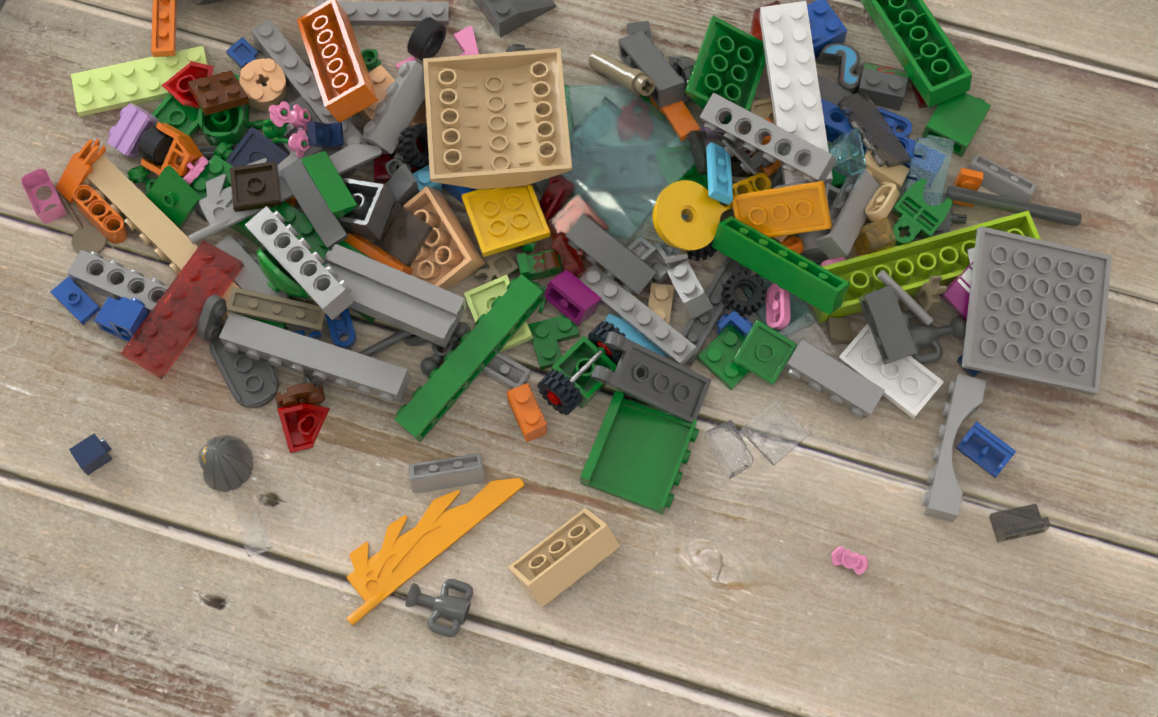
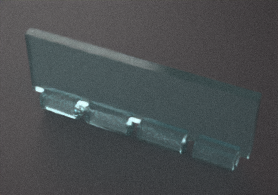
(932, 166)

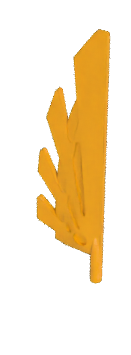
(411, 552)

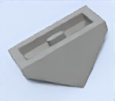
(671, 255)

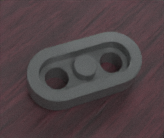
(211, 318)

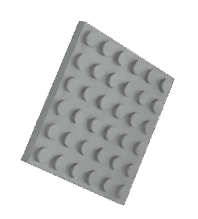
(1037, 311)

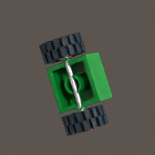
(570, 377)

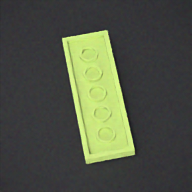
(129, 82)

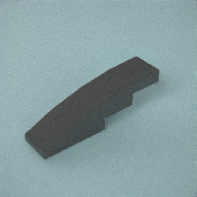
(313, 204)

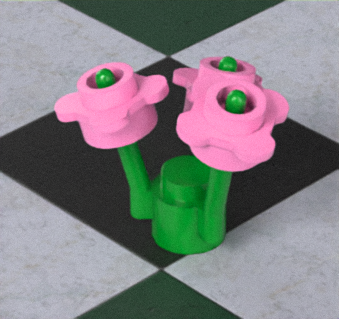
(276, 126)

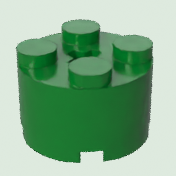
(222, 126)

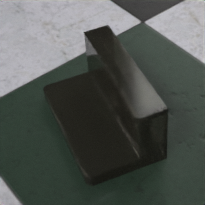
(1018, 523)

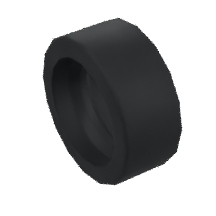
(426, 39)

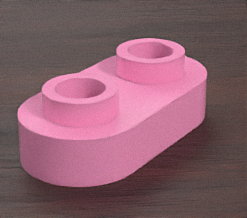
(777, 307)

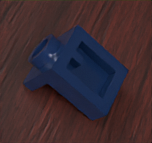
(325, 134)

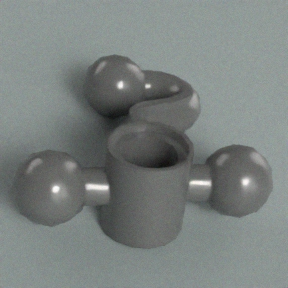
(430, 363)

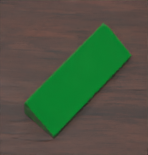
(329, 183)

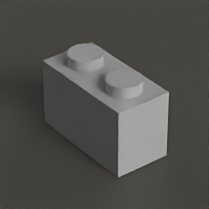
(689, 289)

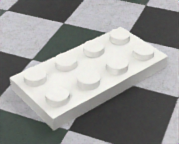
(904, 381)

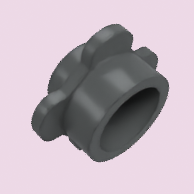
(391, 166)

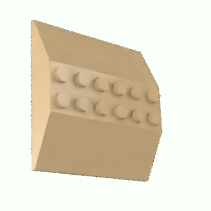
(496, 118)

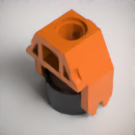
(164, 145)

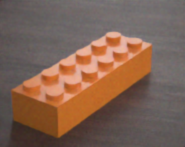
(336, 60)

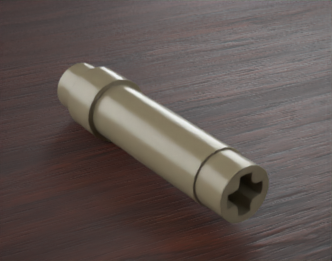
(632, 79)

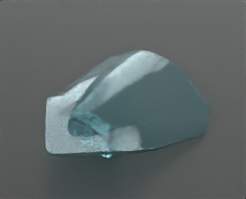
(621, 154)

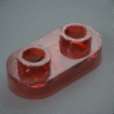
(571, 259)

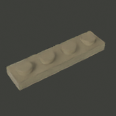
(276, 309)

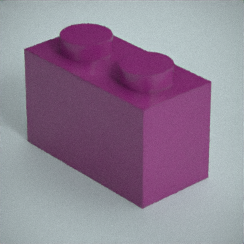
(572, 297)

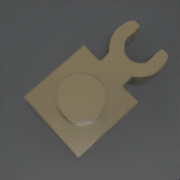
(498, 267)
(929, 294)

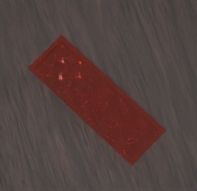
(178, 311)

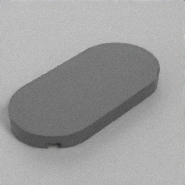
(249, 380)

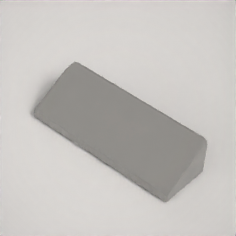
(1002, 180)
(507, 371)
(446, 473)

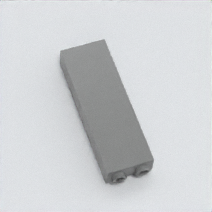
(397, 296)

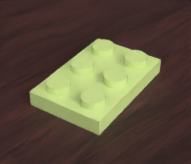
(480, 303)

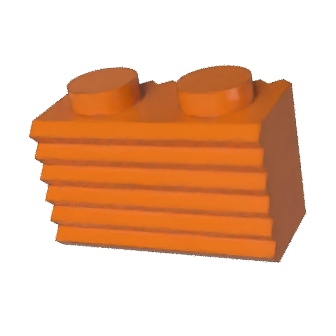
(527, 412)

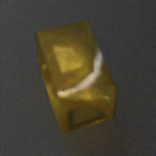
(875, 237)

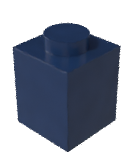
(91, 453)

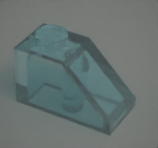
(849, 153)

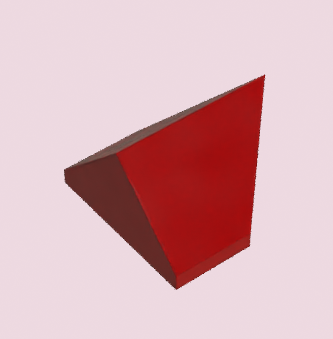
(178, 84)
(302, 424)

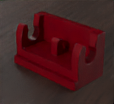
(555, 196)

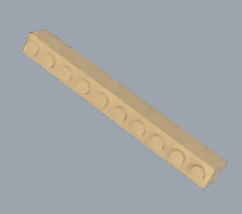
(145, 217)

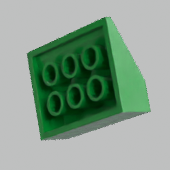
(727, 65)

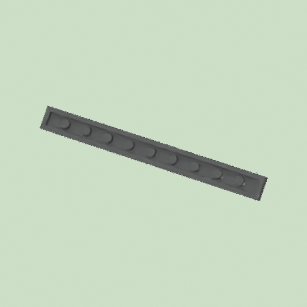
(699, 328)

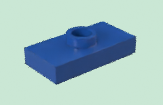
(75, 300)

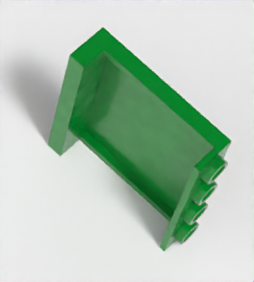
(639, 454)

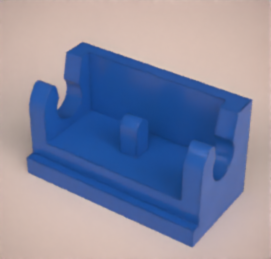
(985, 449)

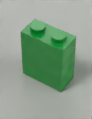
(958, 120)

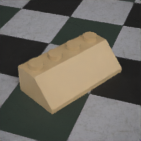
(564, 557)

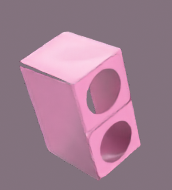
(34, 181)

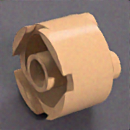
(265, 72)

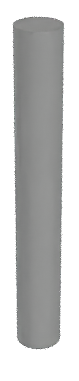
(905, 298)

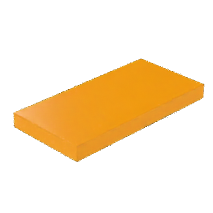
(784, 209)

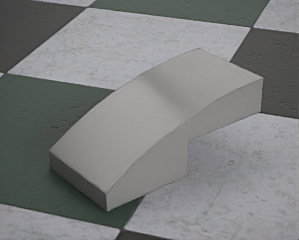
(650, 255)

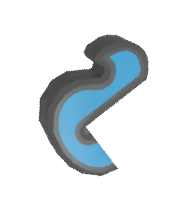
(849, 61)

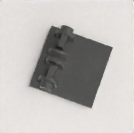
(747, 163)

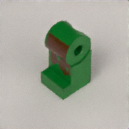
(539, 265)

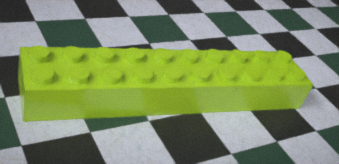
(917, 262)

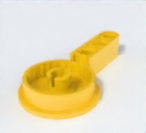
(704, 212)

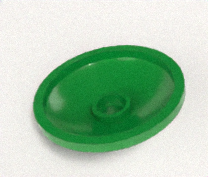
(278, 277)

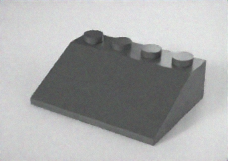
(511, 14)

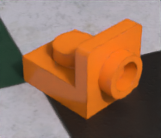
(968, 179)

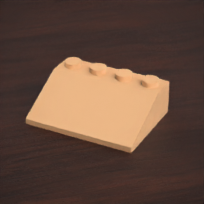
(448, 251)

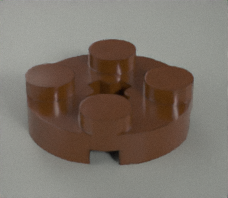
(301, 393)

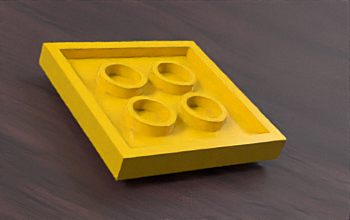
(505, 218)

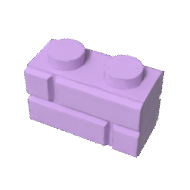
(129, 129)

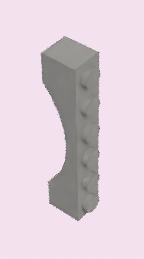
(944, 492)

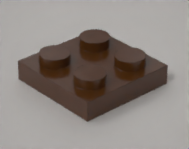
(218, 92)

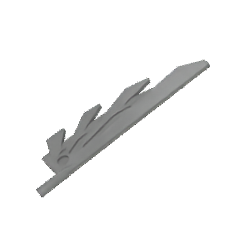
(219, 202)

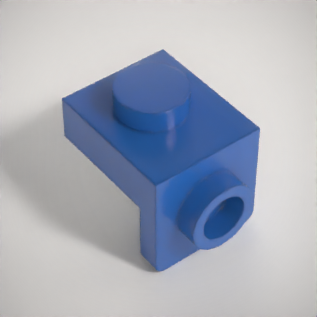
(740, 324)

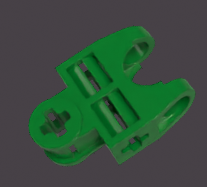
(916, 215)

